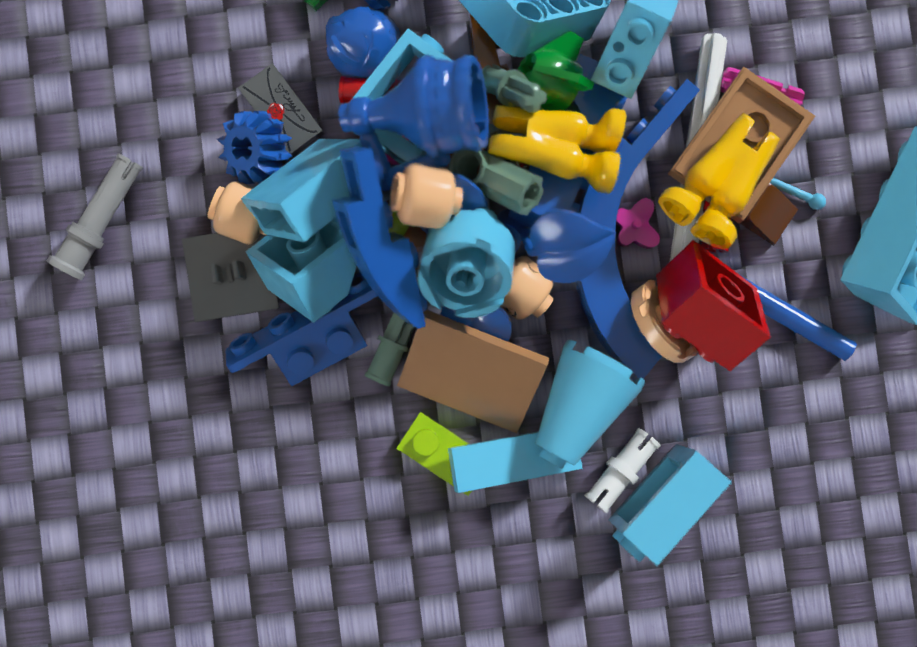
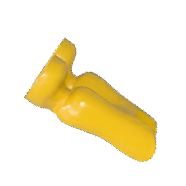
(555, 143)
(725, 174)

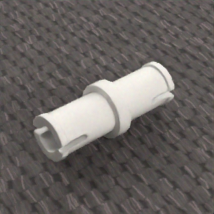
(622, 470)

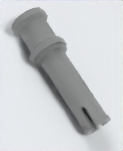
(87, 232)

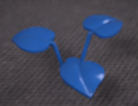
(564, 241)

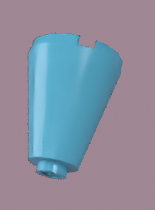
(583, 403)

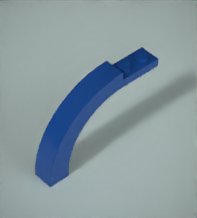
(603, 291)

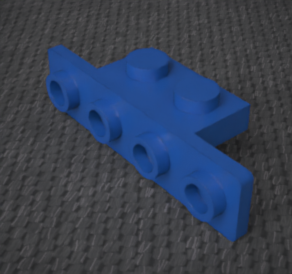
(305, 346)

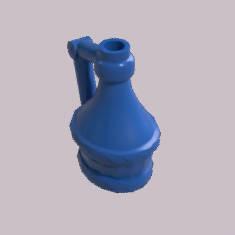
(435, 107)

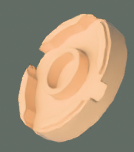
(648, 318)

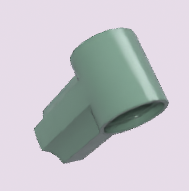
(499, 179)

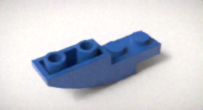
(381, 256)

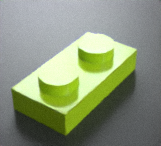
(428, 445)

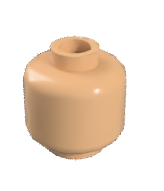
(425, 196)
(232, 216)

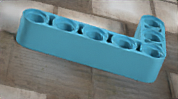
(529, 24)

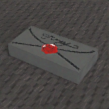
(272, 94)

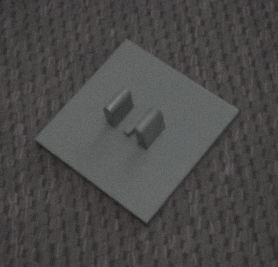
(224, 278)

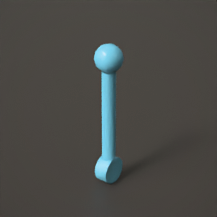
(816, 201)

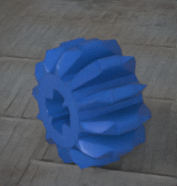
(254, 146)

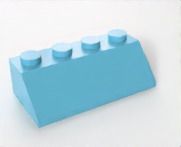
(886, 255)

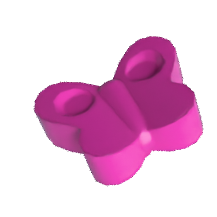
(636, 227)

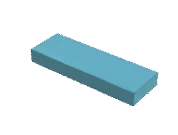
(500, 462)

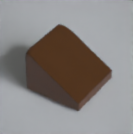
(770, 215)

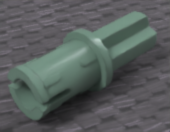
(513, 88)
(390, 350)

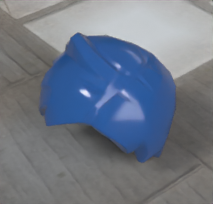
(360, 40)

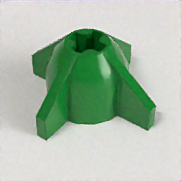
(557, 71)

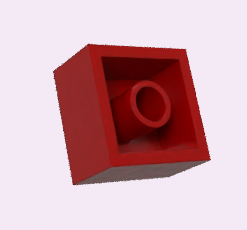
(711, 307)

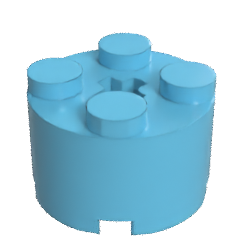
(468, 264)

